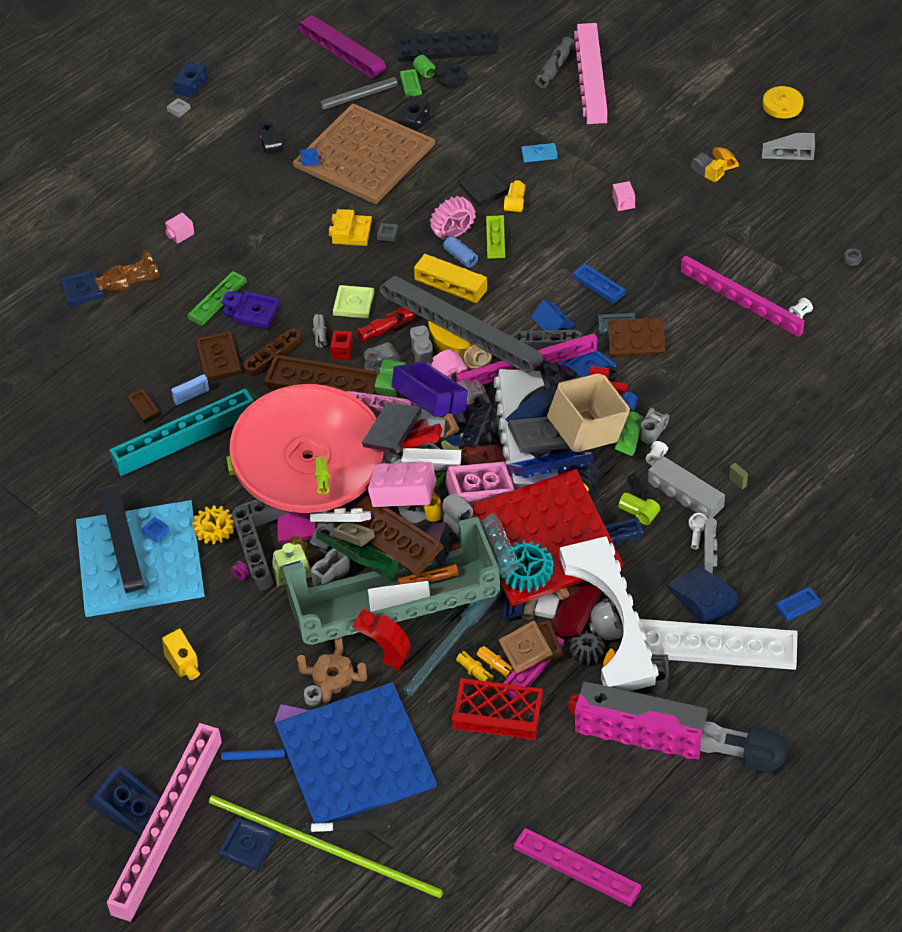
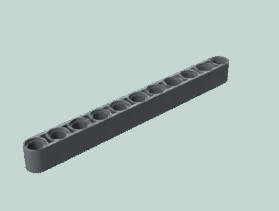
(462, 324)

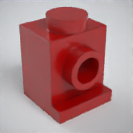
(341, 345)

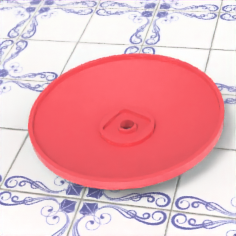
(302, 421)

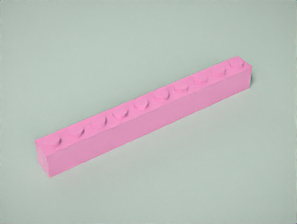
(164, 823)

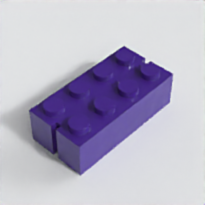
(429, 389)

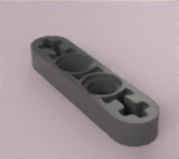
(546, 336)

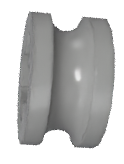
(310, 691)

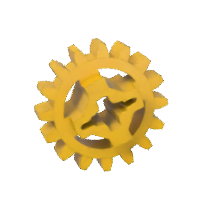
(213, 524)

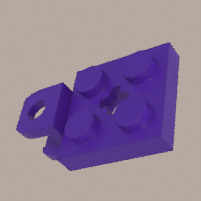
(244, 305)

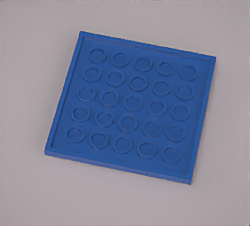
(355, 755)

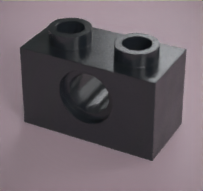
(413, 113)

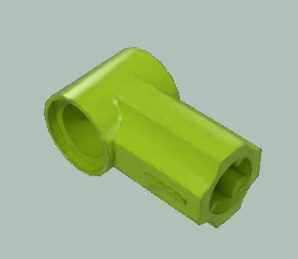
(644, 510)

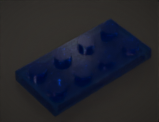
(547, 463)

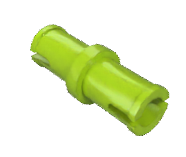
(322, 475)

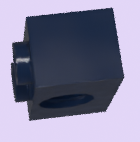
(190, 79)

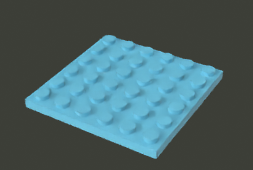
(167, 567)

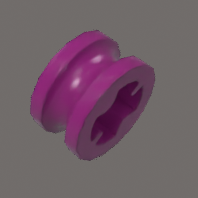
(240, 570)

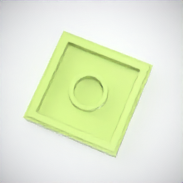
(353, 301)

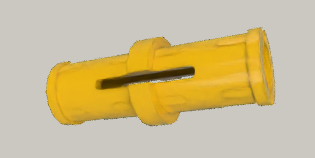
(474, 667)

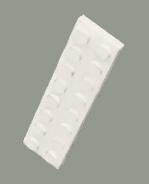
(721, 644)

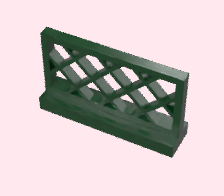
(365, 555)

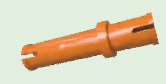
(431, 576)

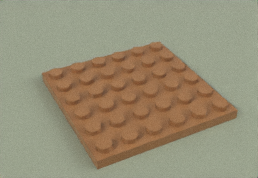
(366, 153)

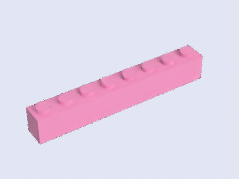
(591, 73)

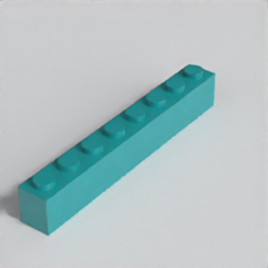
(180, 433)

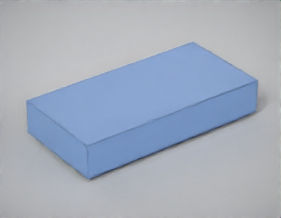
(190, 389)

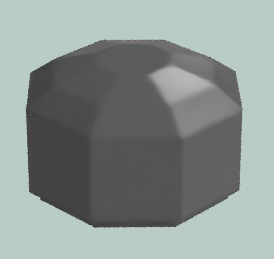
(852, 257)

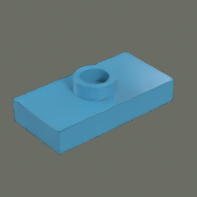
(539, 152)

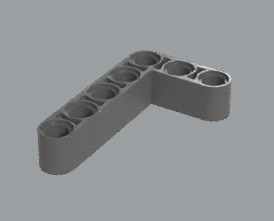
(246, 519)

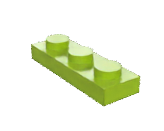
(495, 237)

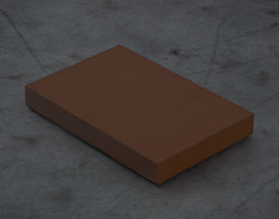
(218, 356)

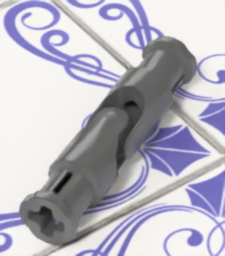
(554, 62)

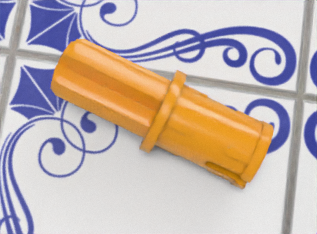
(495, 661)

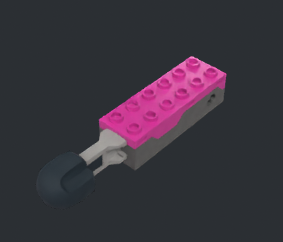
(669, 727)

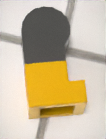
(708, 167)

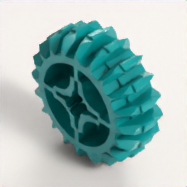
(537, 560)

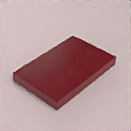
(575, 610)

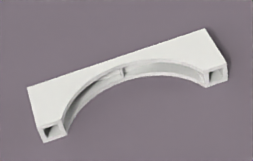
(512, 391)
(595, 563)

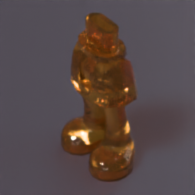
(119, 278)

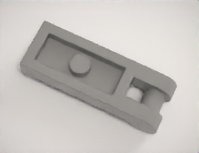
(710, 544)

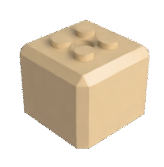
(588, 412)

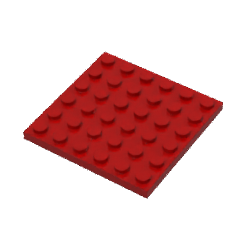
(547, 512)

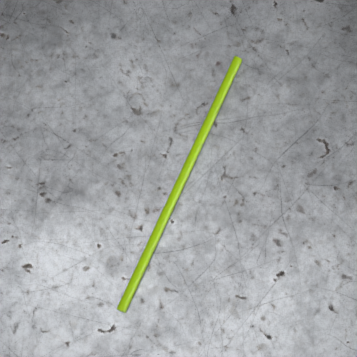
(420, 885)

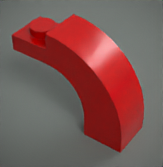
(387, 634)

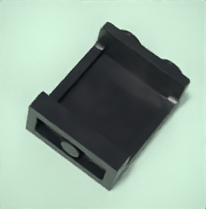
(443, 534)

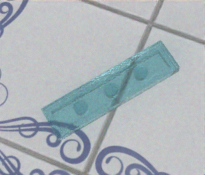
(500, 545)

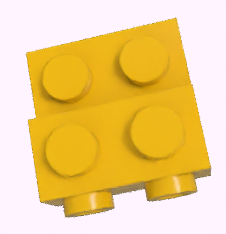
(350, 228)

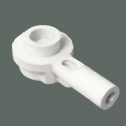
(697, 524)

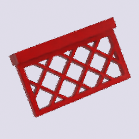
(492, 724)

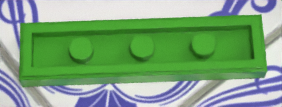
(213, 300)

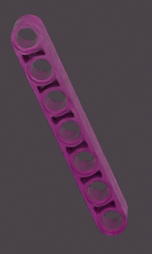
(341, 46)

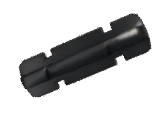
(638, 487)

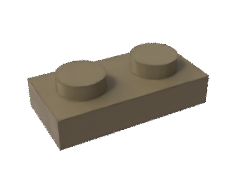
(354, 533)

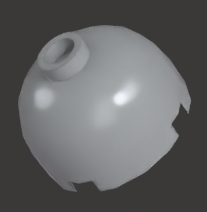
(605, 621)

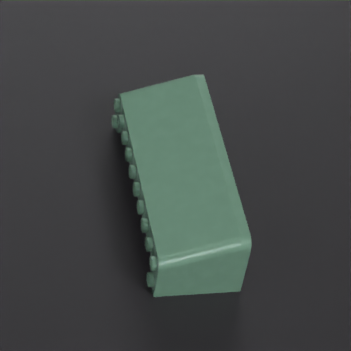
(332, 608)

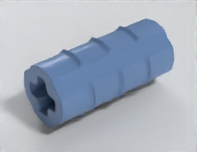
(460, 251)

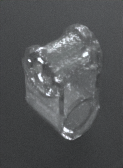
(378, 354)
(474, 389)

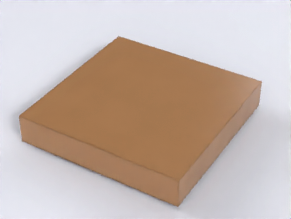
(525, 647)

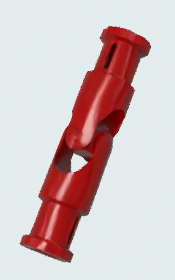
(380, 326)

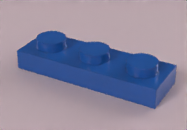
(599, 283)

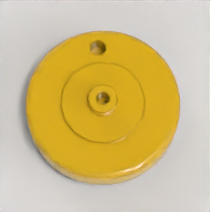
(783, 102)

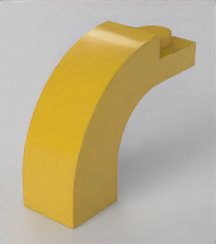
(445, 340)

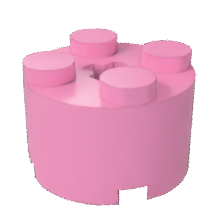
(449, 364)

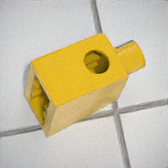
(180, 654)

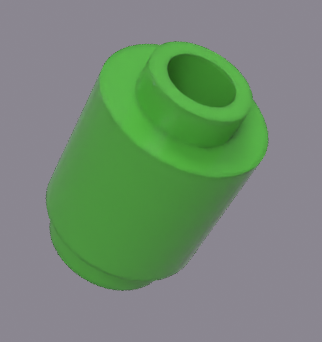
(424, 66)

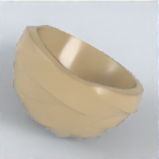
(476, 357)

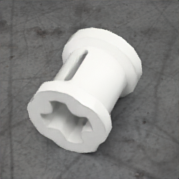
(800, 308)
(657, 451)

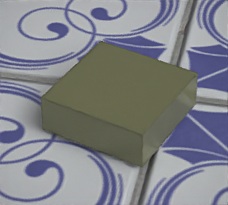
(738, 475)

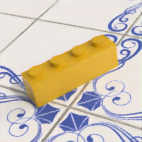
(450, 278)

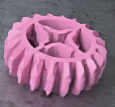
(452, 217)

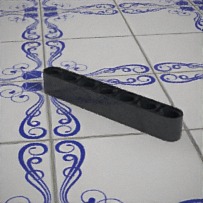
(121, 538)

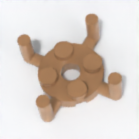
(329, 663)

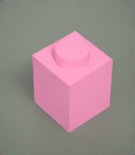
(623, 196)
(179, 228)

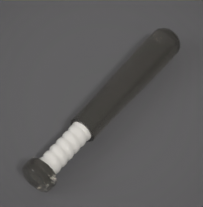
(359, 825)

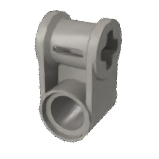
(652, 426)

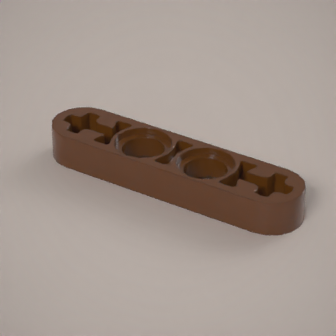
(286, 339)

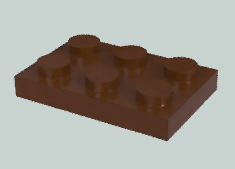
(636, 337)

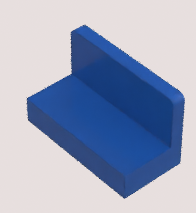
(550, 317)

